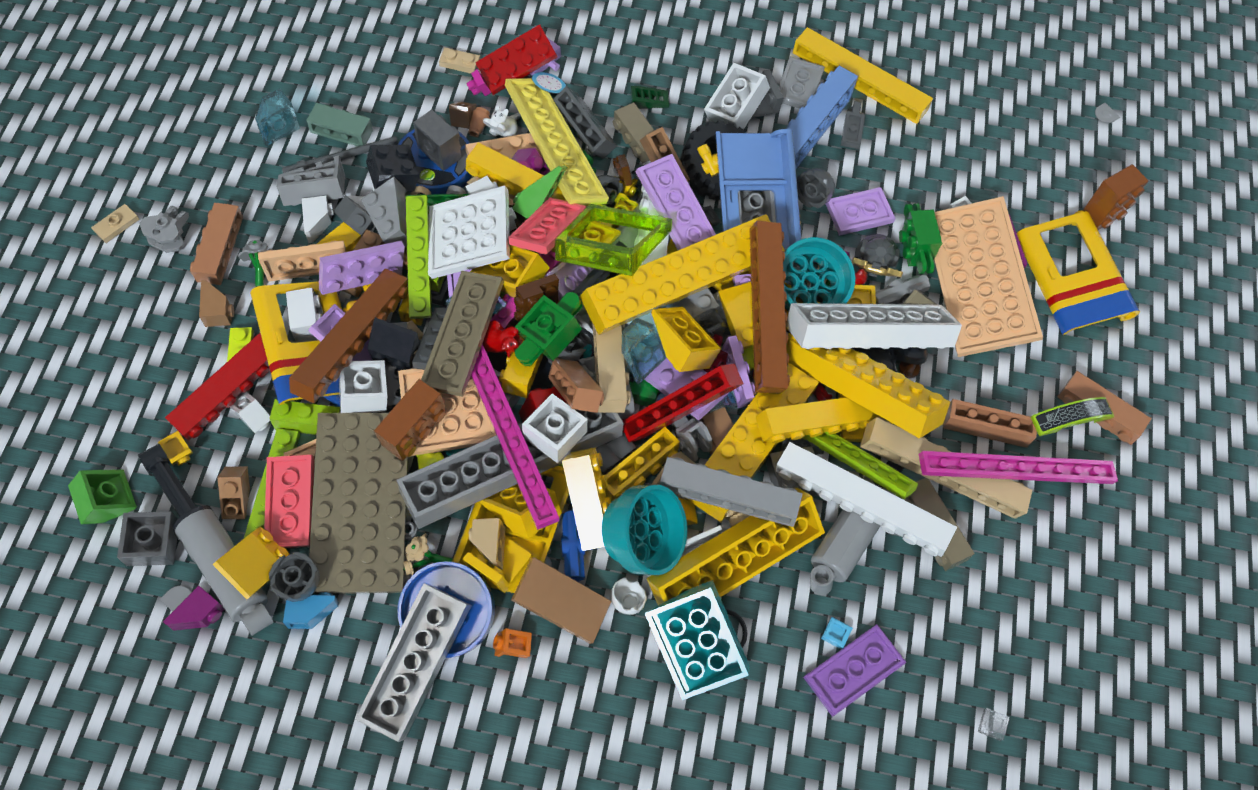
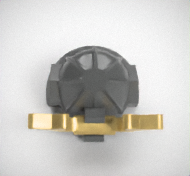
(877, 256)

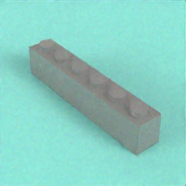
(731, 491)

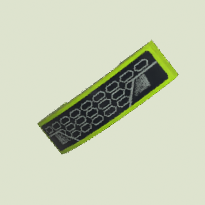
(1072, 414)

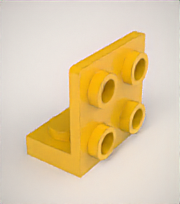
(513, 563)

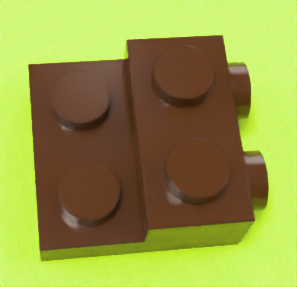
(529, 294)

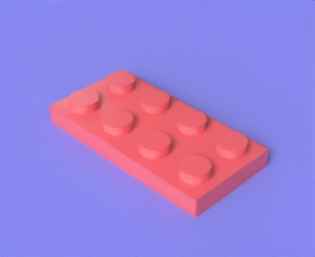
(545, 225)
(289, 499)

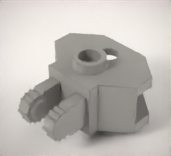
(165, 229)
(692, 436)

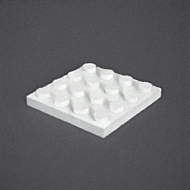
(469, 232)

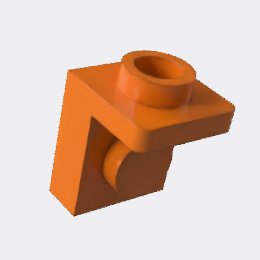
(512, 643)

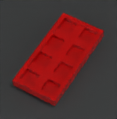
(516, 59)

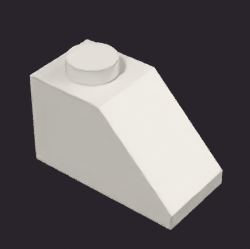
(316, 216)
(251, 412)

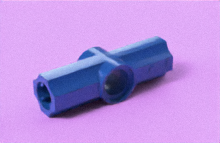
(572, 548)

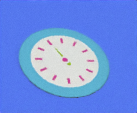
(548, 82)

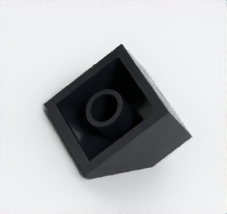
(393, 344)

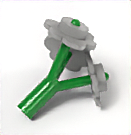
(250, 252)

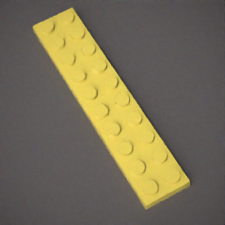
(556, 142)

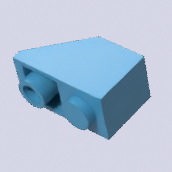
(310, 611)

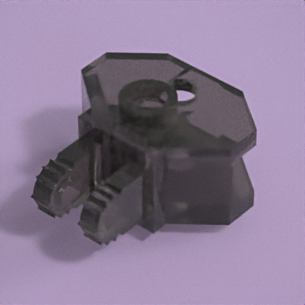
(712, 322)

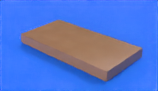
(561, 600)

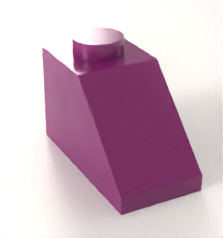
(195, 611)

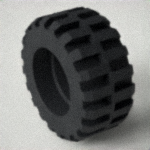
(692, 160)

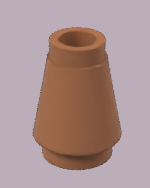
(476, 122)

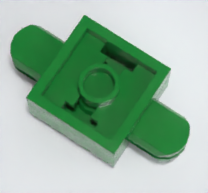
(920, 238)
(542, 320)

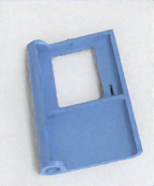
(759, 164)

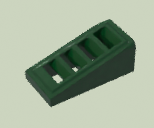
(639, 93)

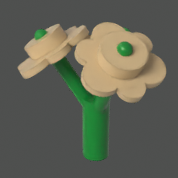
(416, 551)

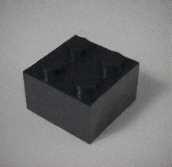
(390, 162)

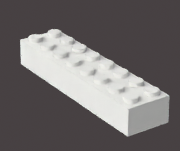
(872, 326)

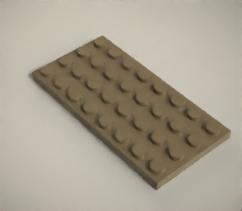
(357, 507)

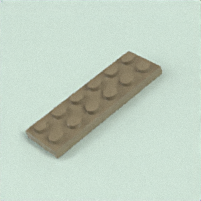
(462, 333)

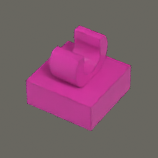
(478, 84)

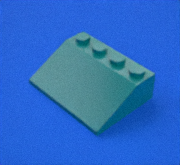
(698, 640)

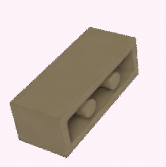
(633, 128)

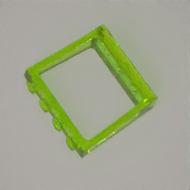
(608, 256)

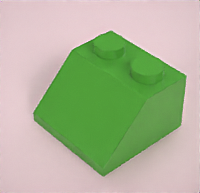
(101, 495)

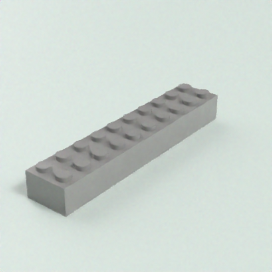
(485, 471)

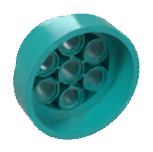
(833, 265)
(645, 529)

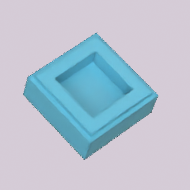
(836, 633)

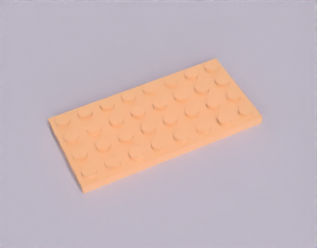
(984, 278)

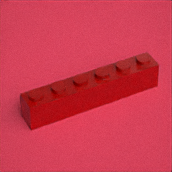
(220, 389)
(682, 402)

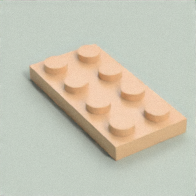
(297, 261)

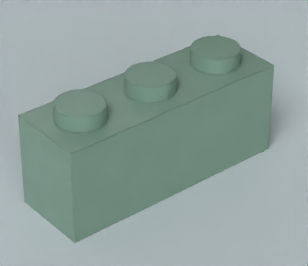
(339, 125)

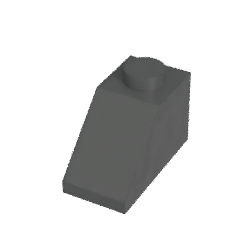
(354, 215)

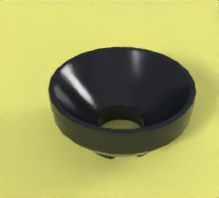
(911, 355)

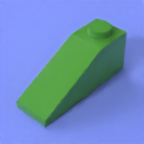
(537, 193)

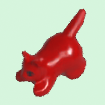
(500, 339)

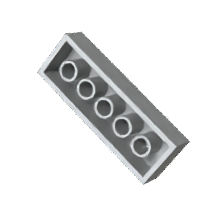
(413, 663)

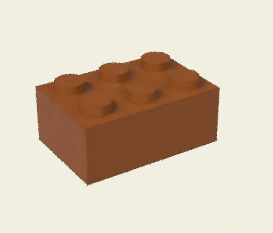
(1116, 196)
(411, 420)

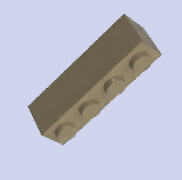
(929, 500)

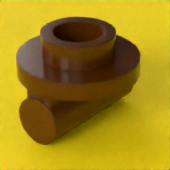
(909, 370)

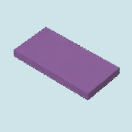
(854, 670)

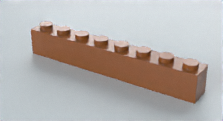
(768, 308)
(347, 337)

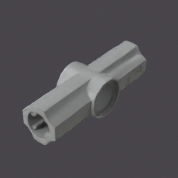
(900, 290)

